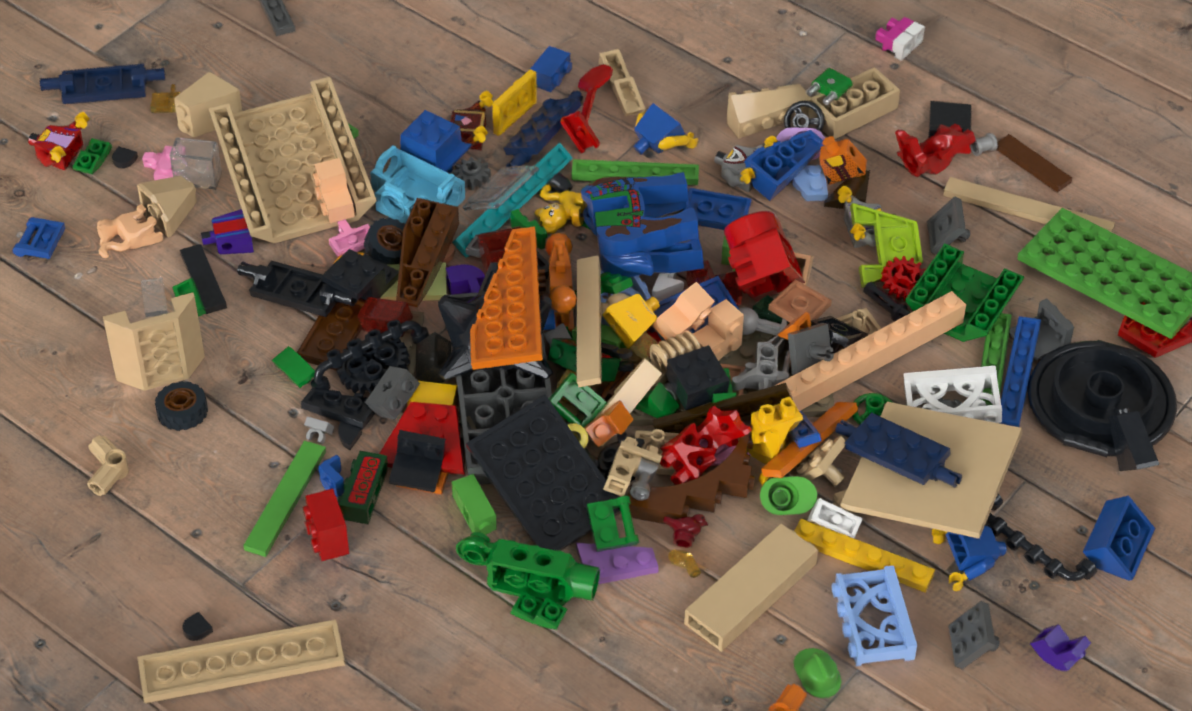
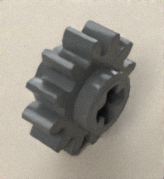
(472, 172)

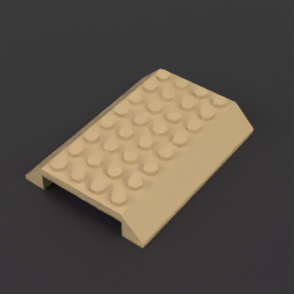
(274, 157)

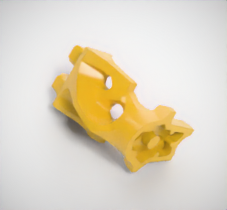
(773, 424)

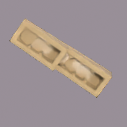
(622, 84)
(634, 387)

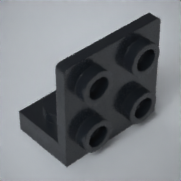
(417, 461)

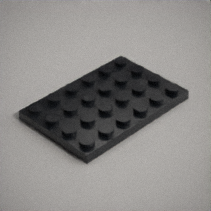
(541, 474)

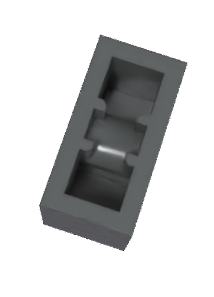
(392, 392)

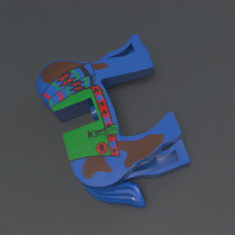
(630, 235)

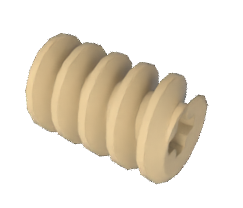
(672, 348)

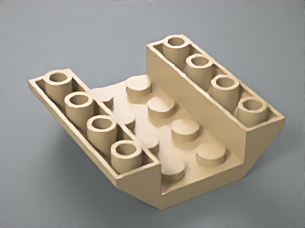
(156, 348)

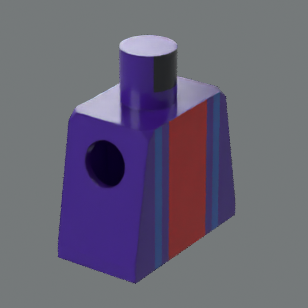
(229, 234)

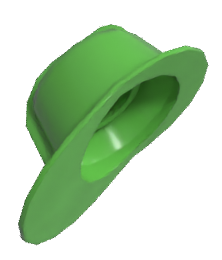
(788, 495)
(817, 672)

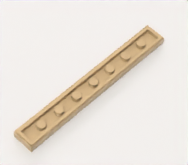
(1011, 203)
(588, 321)

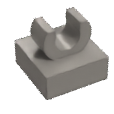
(318, 426)

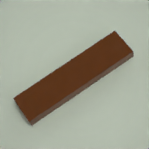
(1033, 163)

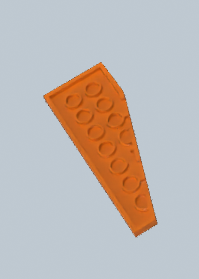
(510, 317)

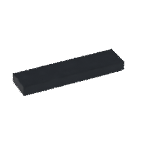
(202, 274)

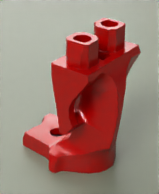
(935, 152)
(684, 449)

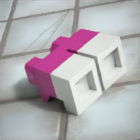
(901, 36)

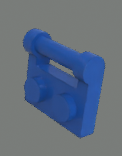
(45, 240)

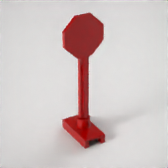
(577, 123)

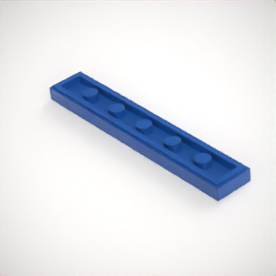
(1019, 370)

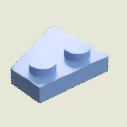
(811, 183)

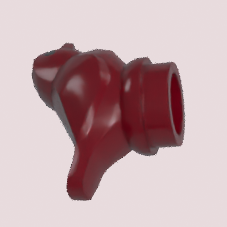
(686, 529)

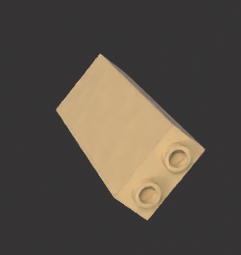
(751, 587)

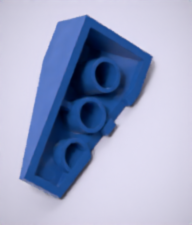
(782, 162)

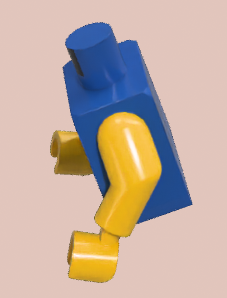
(660, 132)

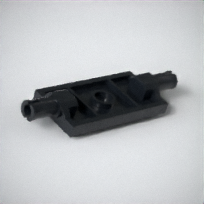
(293, 287)

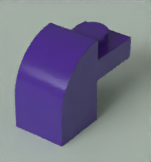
(464, 279)
(1057, 648)

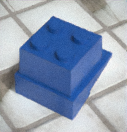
(434, 141)

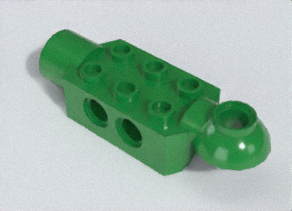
(530, 569)

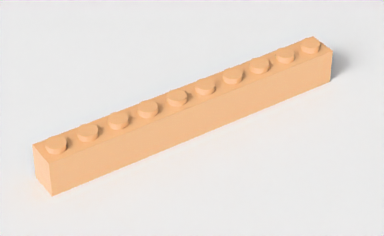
(876, 350)

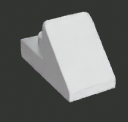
(667, 286)

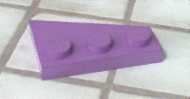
(619, 562)

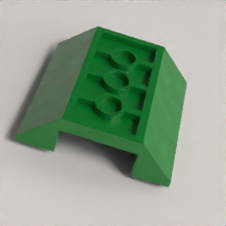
(982, 293)

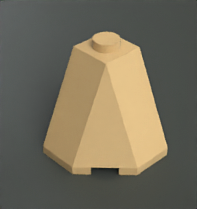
(167, 201)

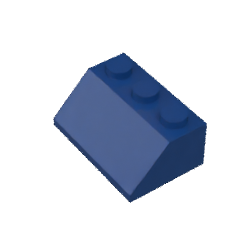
(1119, 538)

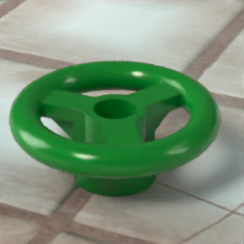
(874, 404)

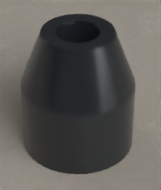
(560, 183)

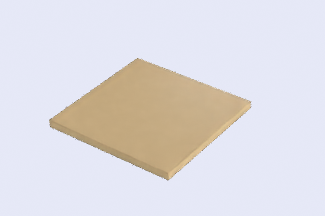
(978, 452)

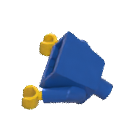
(971, 554)

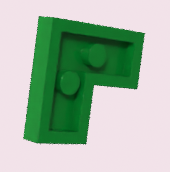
(613, 283)

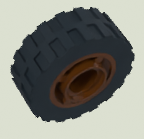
(385, 240)
(181, 405)

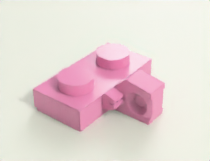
(159, 162)
(348, 238)

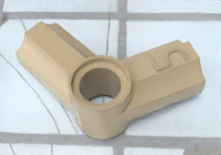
(113, 465)

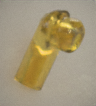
(685, 560)

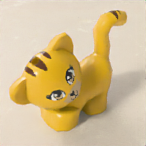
(556, 215)

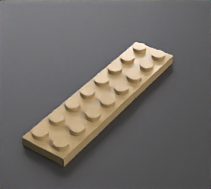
(240, 661)

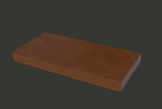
(331, 333)

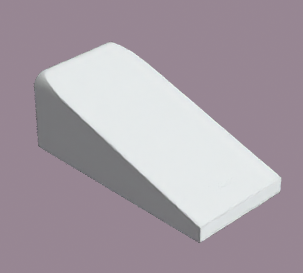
(834, 518)

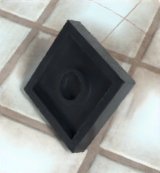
(840, 332)

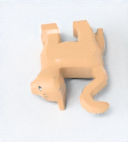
(132, 228)

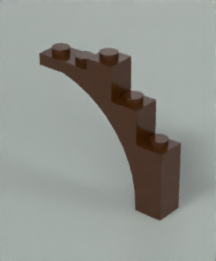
(728, 478)

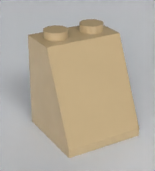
(194, 103)

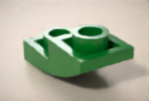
(93, 157)
(518, 219)
(294, 367)
(544, 614)

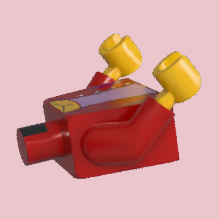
(59, 144)

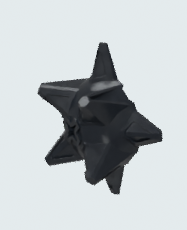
(462, 314)

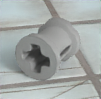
(984, 144)

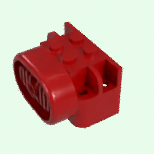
(761, 255)

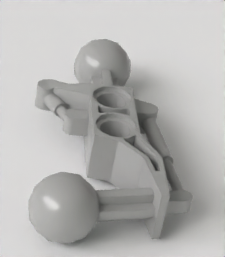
(764, 370)

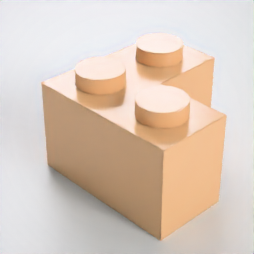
(333, 190)
(686, 313)
(723, 329)

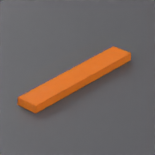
(793, 455)

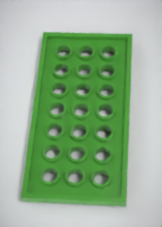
(1138, 258)

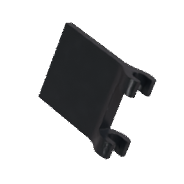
(949, 114)

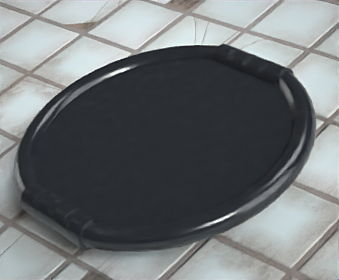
(1089, 380)

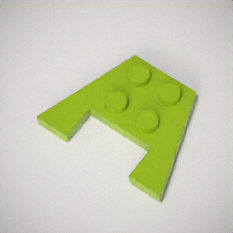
(893, 238)

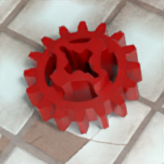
(904, 278)

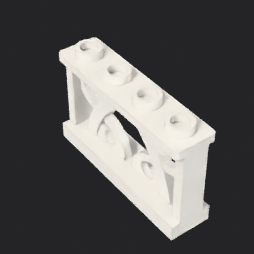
(957, 380)

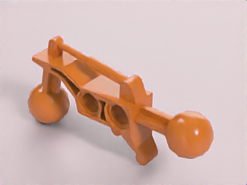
(560, 277)

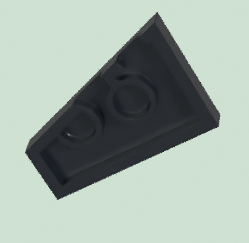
(339, 407)

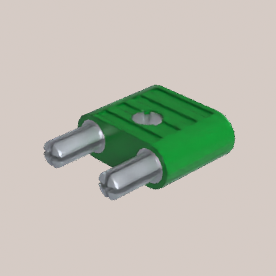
(830, 84)

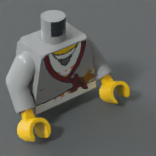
(733, 164)

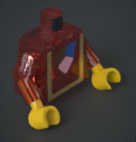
(473, 121)

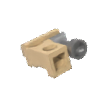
(633, 462)

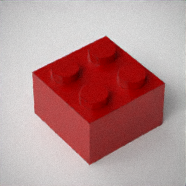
(326, 525)

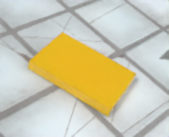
(514, 102)

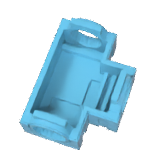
(411, 179)

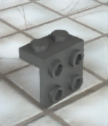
(1054, 329)

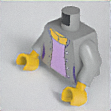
(859, 234)

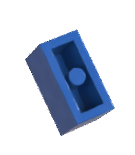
(551, 68)

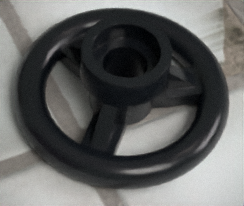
(799, 115)

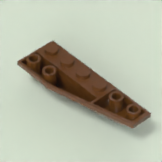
(424, 248)

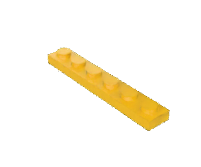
(864, 555)

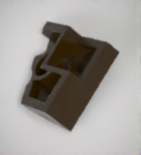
(857, 185)

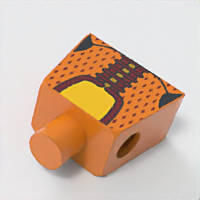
(841, 160)

